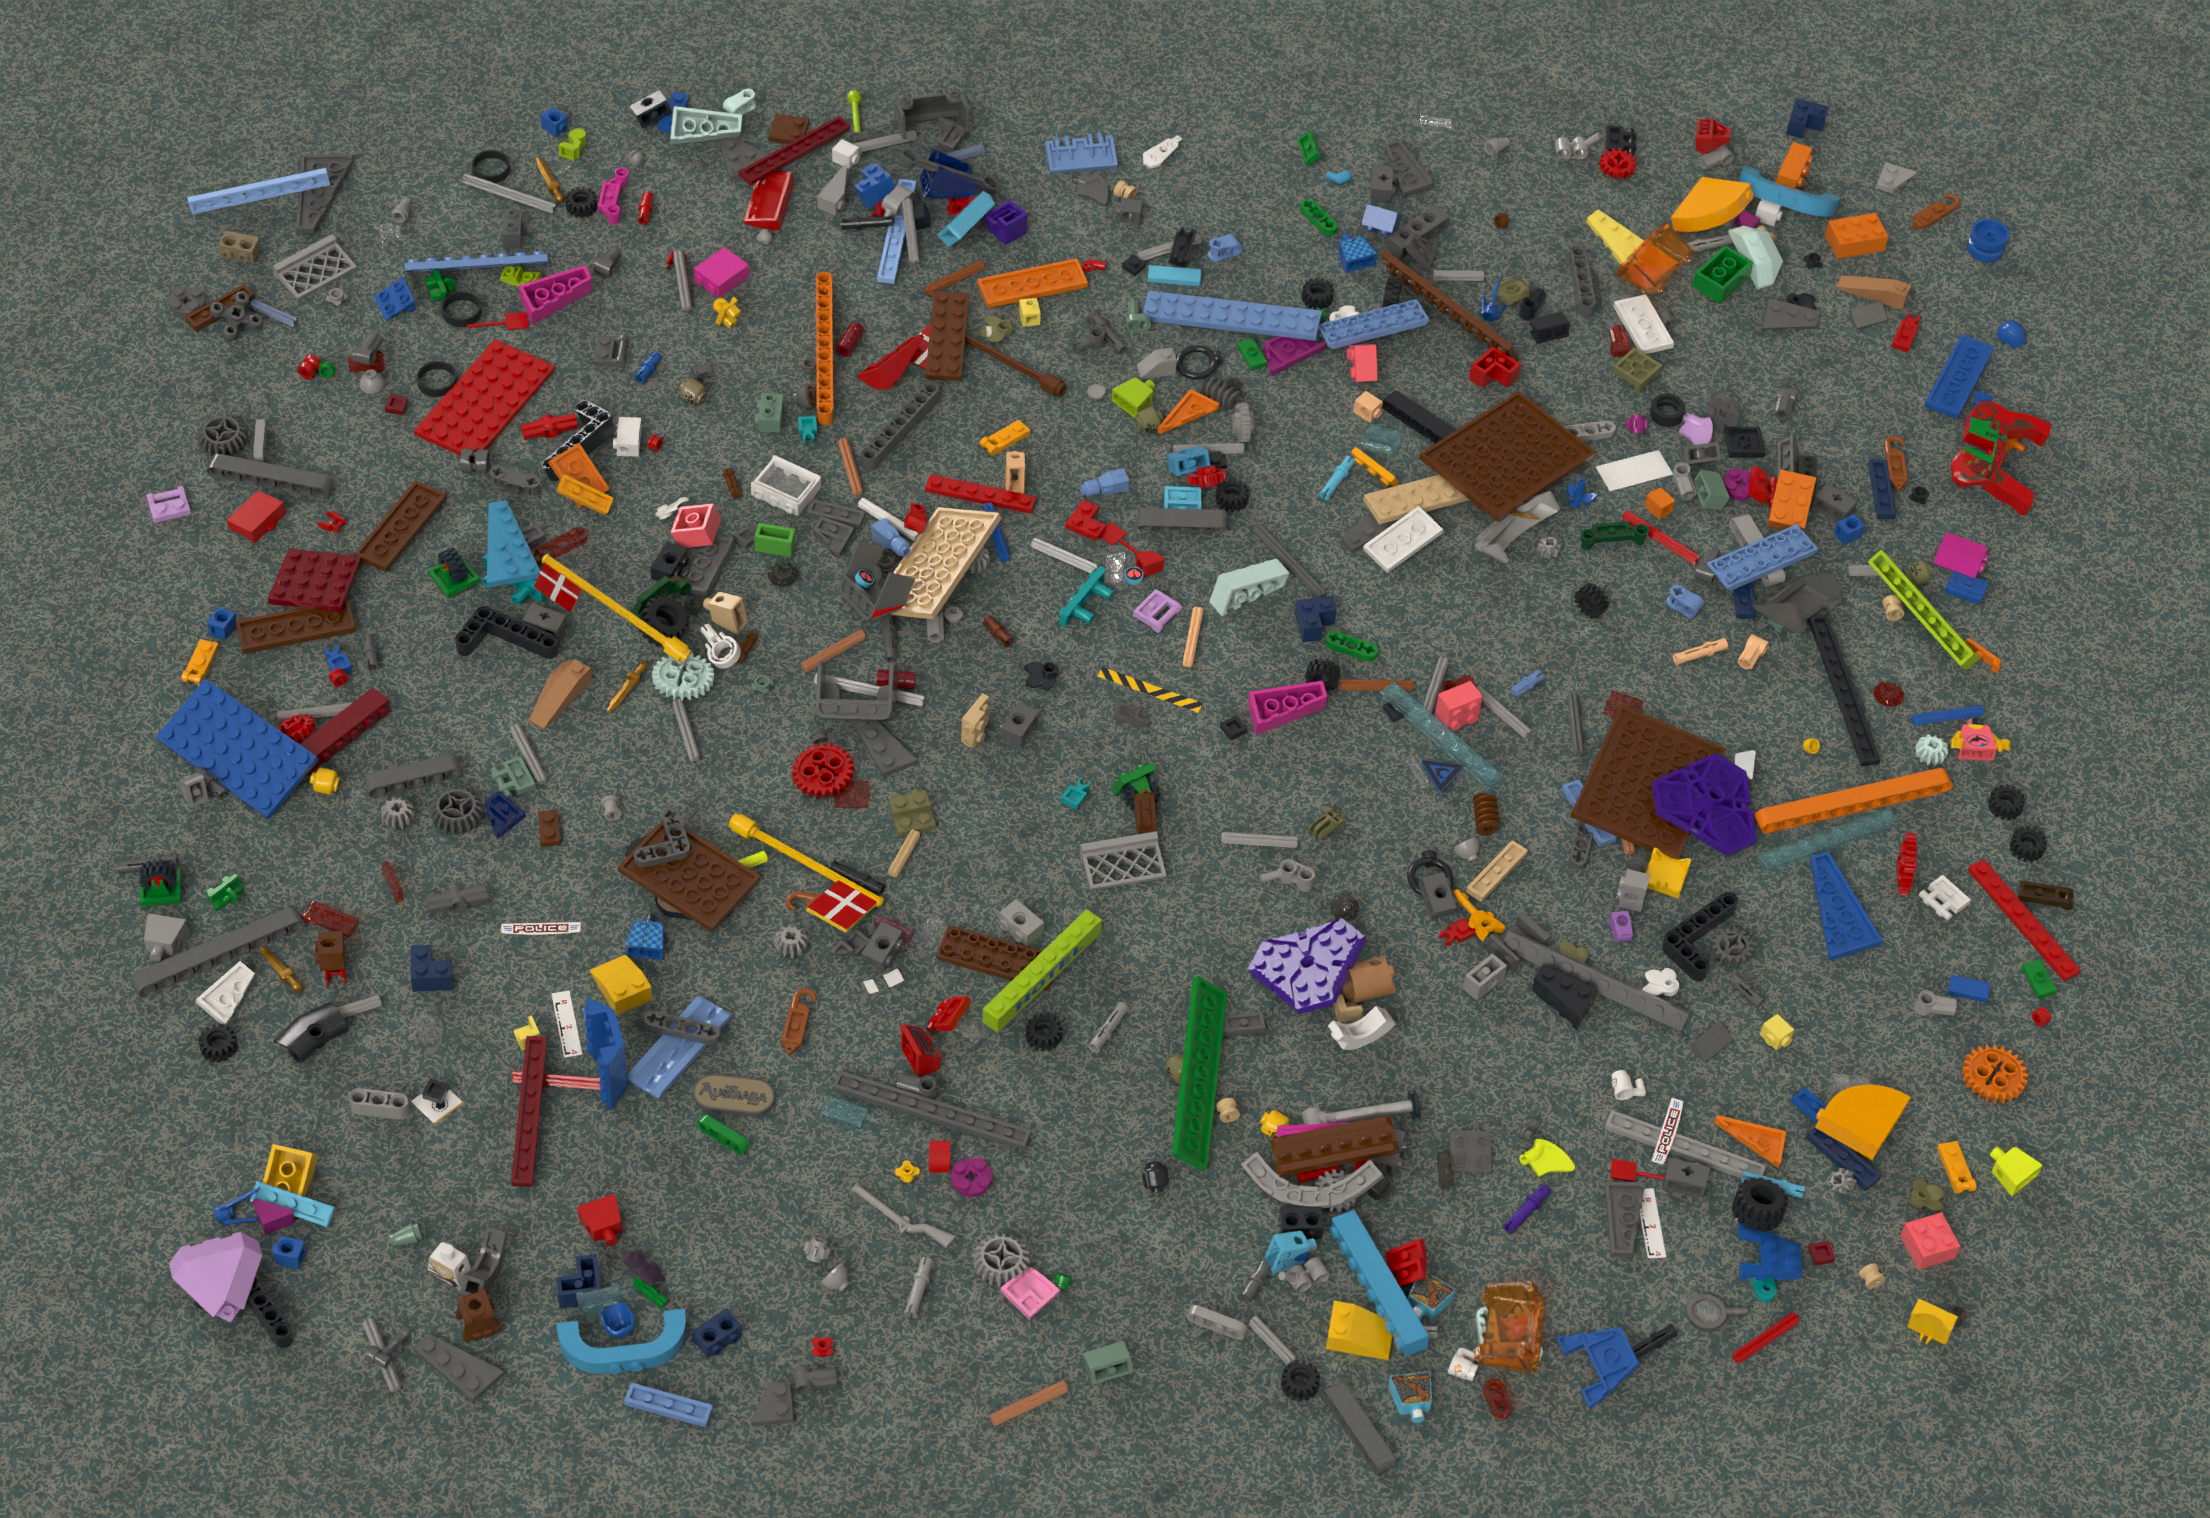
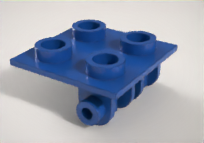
(395, 299)

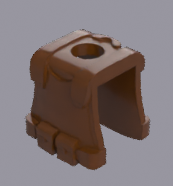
(477, 1316)

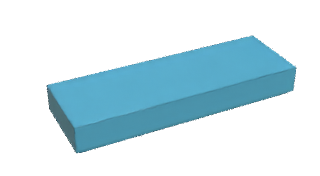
(1174, 275)

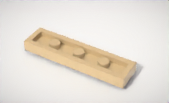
(1496, 871)

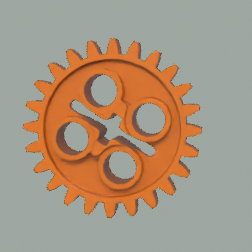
(1979, 1064)

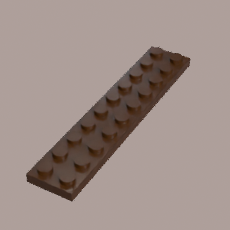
(1446, 305)

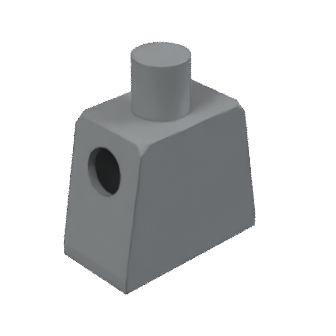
(163, 935)

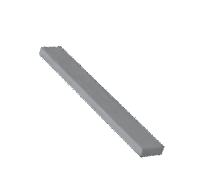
(1683, 1146)

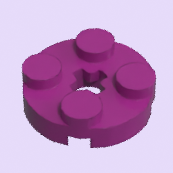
(1731, 484)
(975, 1167)

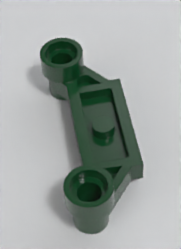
(1613, 532)
(662, 587)

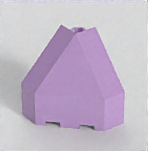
(218, 1272)

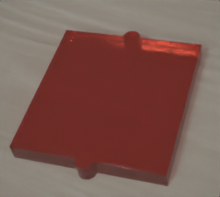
(1617, 699)
(854, 796)

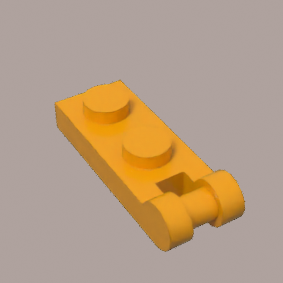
(1005, 437)
(200, 662)
(1956, 1167)

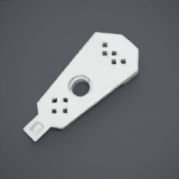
(1154, 157)

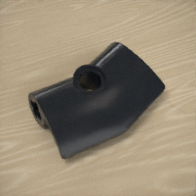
(300, 1035)

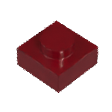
(396, 405)
(1821, 1253)

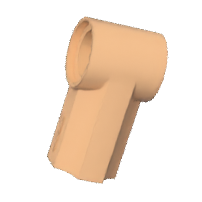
(1753, 650)

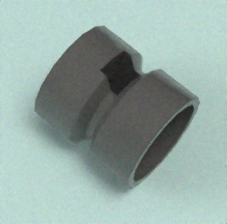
(482, 460)

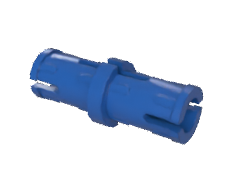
(648, 367)

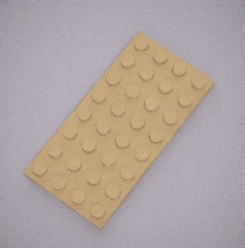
(942, 557)

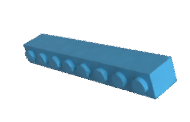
(1379, 1283)

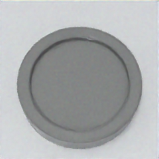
(1096, 391)

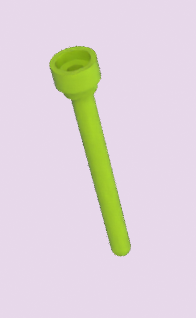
(854, 99)

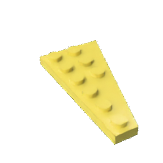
(1615, 236)

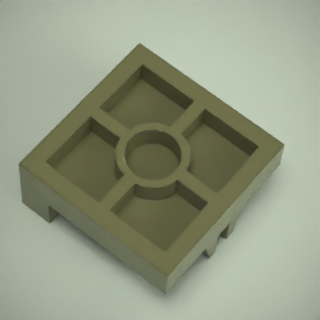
(1637, 369)

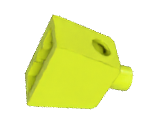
(2014, 1168)

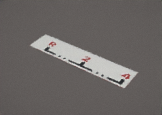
(566, 1024)
(1651, 1226)

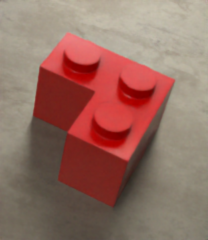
(1496, 366)

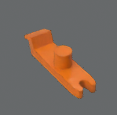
(1985, 655)

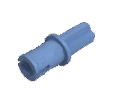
(1527, 683)

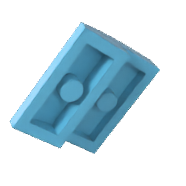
(1182, 497)

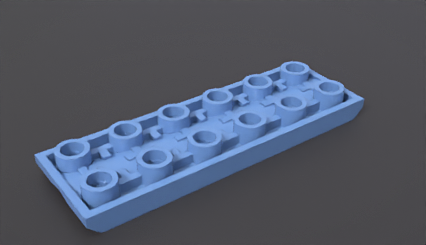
(1373, 324)
(1762, 557)
(673, 1055)

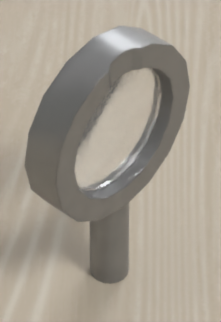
(1709, 1313)

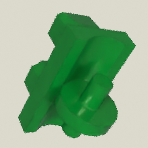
(442, 286)
(226, 892)

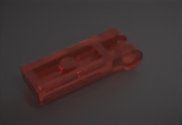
(330, 918)

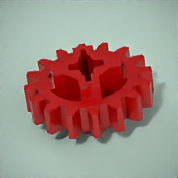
(1617, 163)
(1207, 476)
(298, 727)

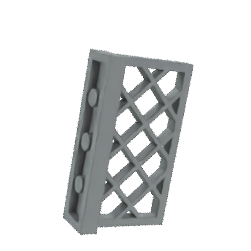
(306, 258)
(1117, 847)

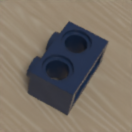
(714, 1330)

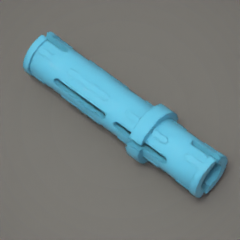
(1341, 473)
(1789, 1188)

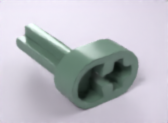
(1134, 319)

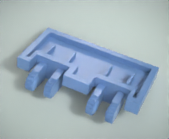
(1082, 154)

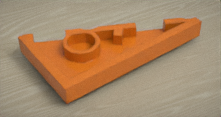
(1190, 407)
(1761, 1139)

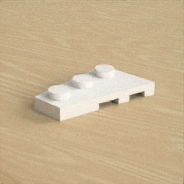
(226, 993)

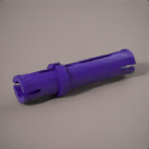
(1532, 1203)

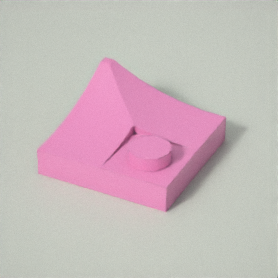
(1030, 1292)

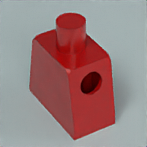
(601, 1219)

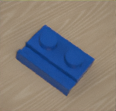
(1966, 587)

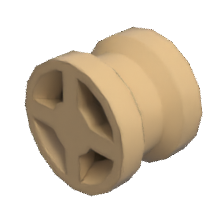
(1228, 1110)
(1872, 1276)

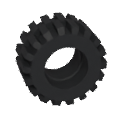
(671, 611)
(1759, 1204)

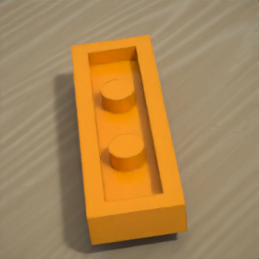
(1374, 468)
(584, 494)

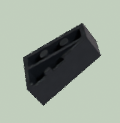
(1564, 994)

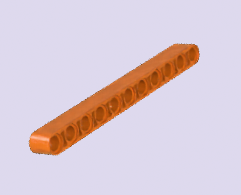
(824, 347)
(1853, 800)

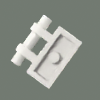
(1948, 894)

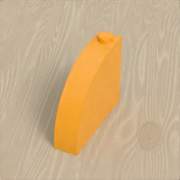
(1711, 204)
(1862, 1117)

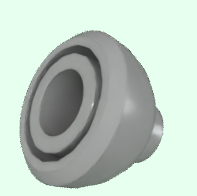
(372, 382)
(1467, 849)
(836, 1278)

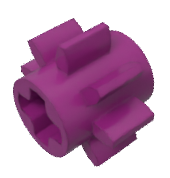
(1637, 424)

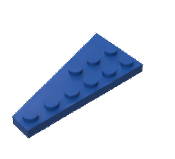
(1842, 916)

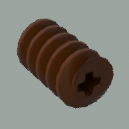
(1486, 814)

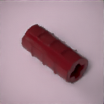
(850, 339)
(904, 679)

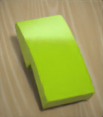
(516, 276)

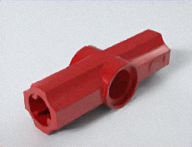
(549, 426)

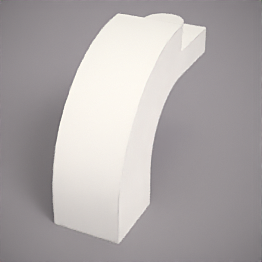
(1363, 1031)

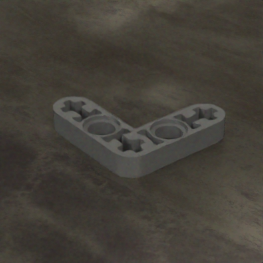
(670, 847)

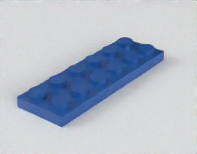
(1959, 376)

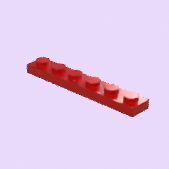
(980, 493)

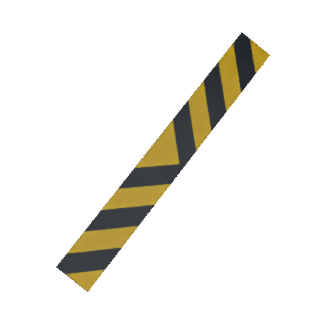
(1150, 689)

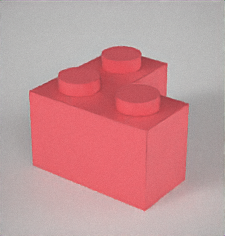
(1364, 362)

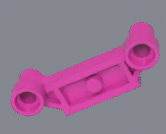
(610, 194)

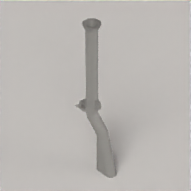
(940, 1236)

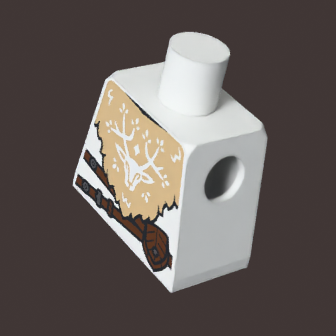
(449, 1264)

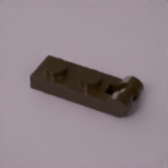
(2046, 894)

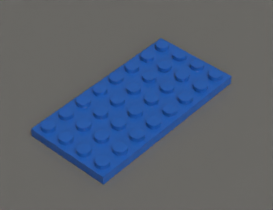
(237, 748)

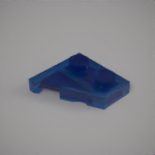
(503, 813)

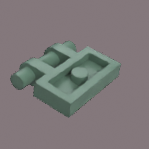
(519, 777)

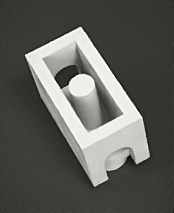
(628, 436)

